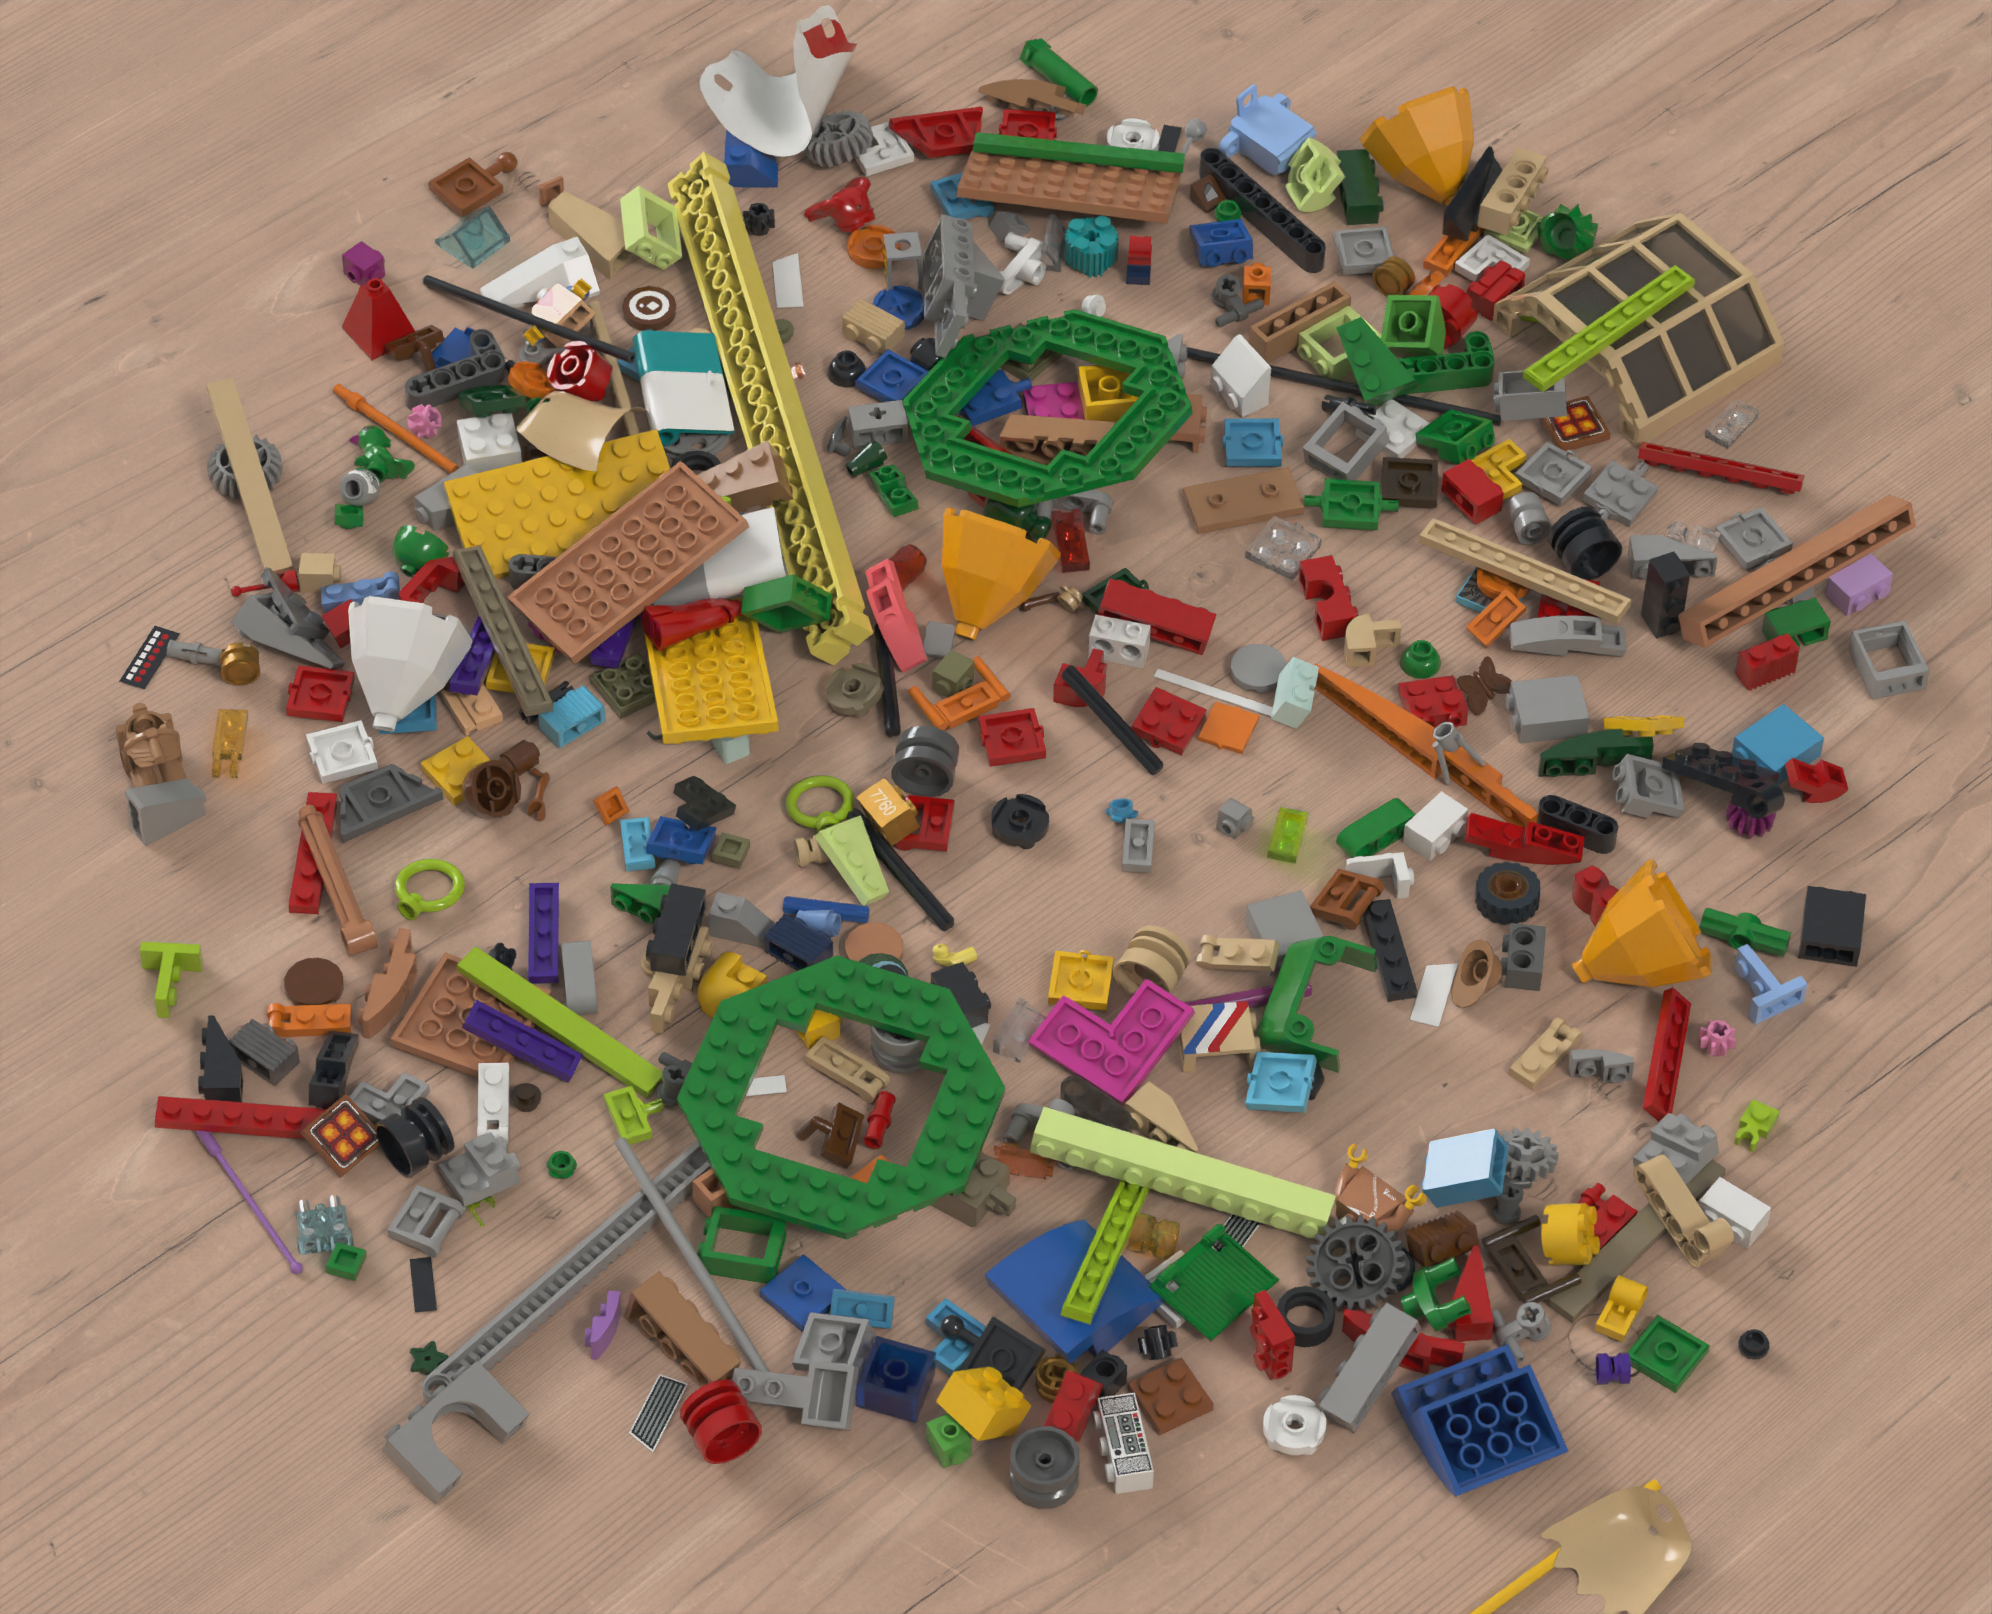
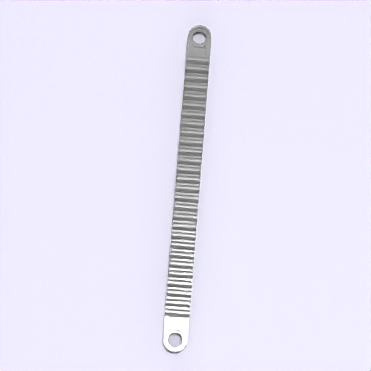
(572, 1271)

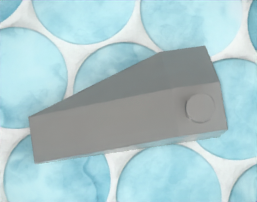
(263, 623)

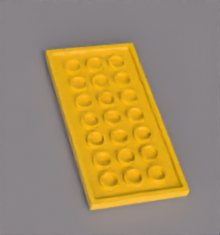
(549, 504)
(713, 685)

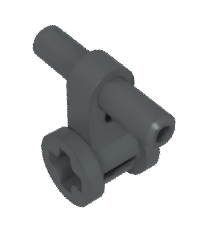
(1230, 299)
(673, 1078)
(1508, 1209)

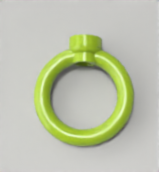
(824, 819)
(413, 904)

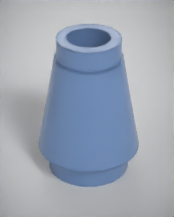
(822, 920)

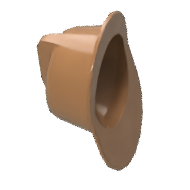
(1477, 973)

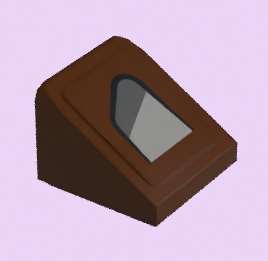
(1206, 193)

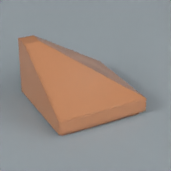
(550, 190)

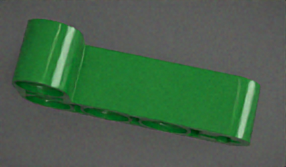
(1454, 370)

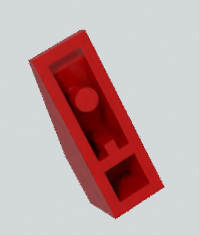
(1473, 1285)

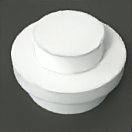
(1094, 305)

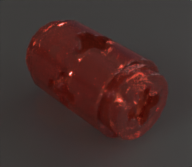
(909, 564)

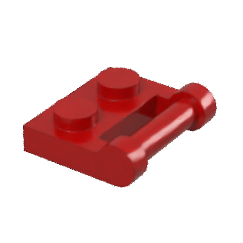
(935, 824)

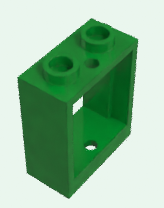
(784, 605)
(741, 1266)

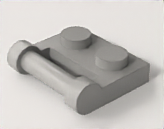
(418, 1215)

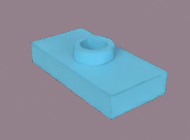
(635, 838)

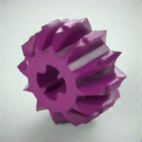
(1745, 824)

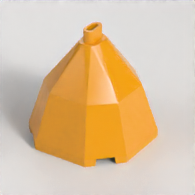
(1426, 143)
(989, 568)
(1645, 936)

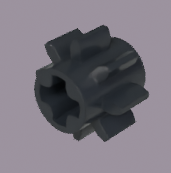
(759, 219)
(1157, 1342)

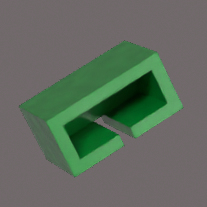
(1801, 619)

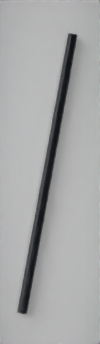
(1351, 388)

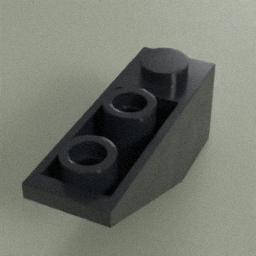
(221, 1066)

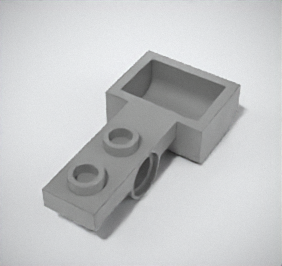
(824, 1395)

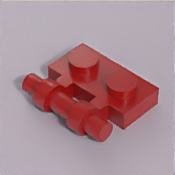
(1611, 1214)

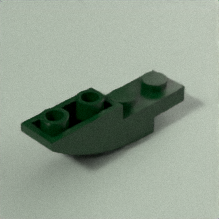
(1587, 751)

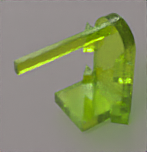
(475, 1205)

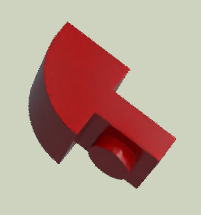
(1817, 782)

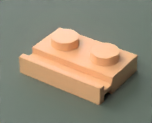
(471, 710)

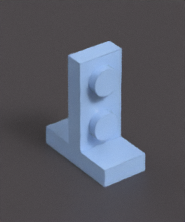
(1770, 994)

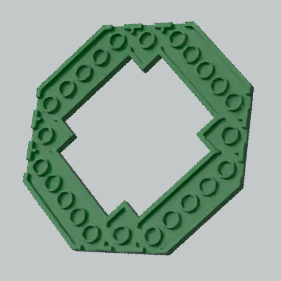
(1021, 482)
(807, 1194)

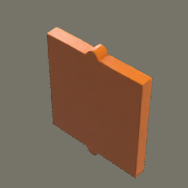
(1228, 727)

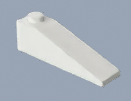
(558, 264)

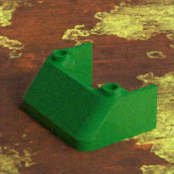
(1281, 1026)

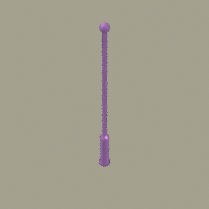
(215, 1150)

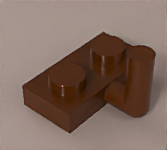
(420, 340)
(841, 1133)

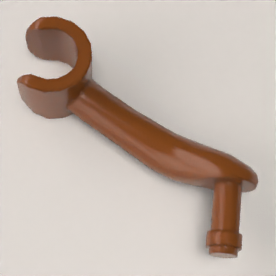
(537, 803)

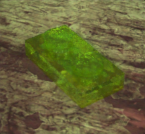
(1287, 835)

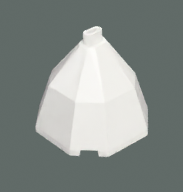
(402, 655)

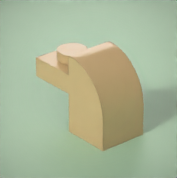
(1365, 636)

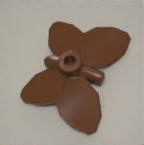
(1482, 684)

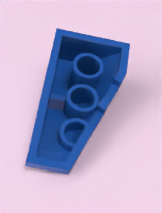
(748, 165)

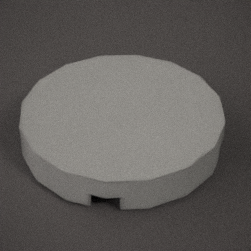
(1257, 667)

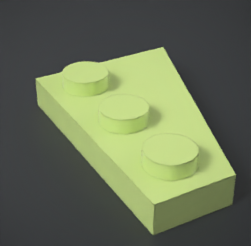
(855, 859)

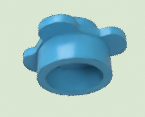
(1121, 809)

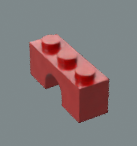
(1324, 580)

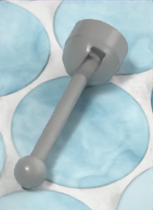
(1194, 132)

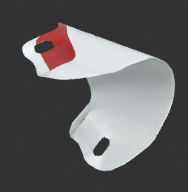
(783, 111)

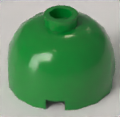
(414, 550)

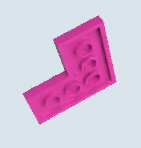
(1114, 1055)

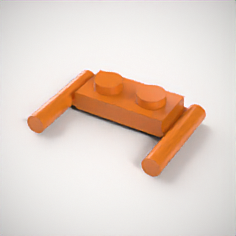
(964, 704)

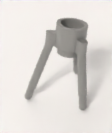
(1450, 739)

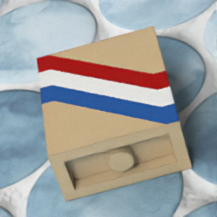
(1219, 1031)

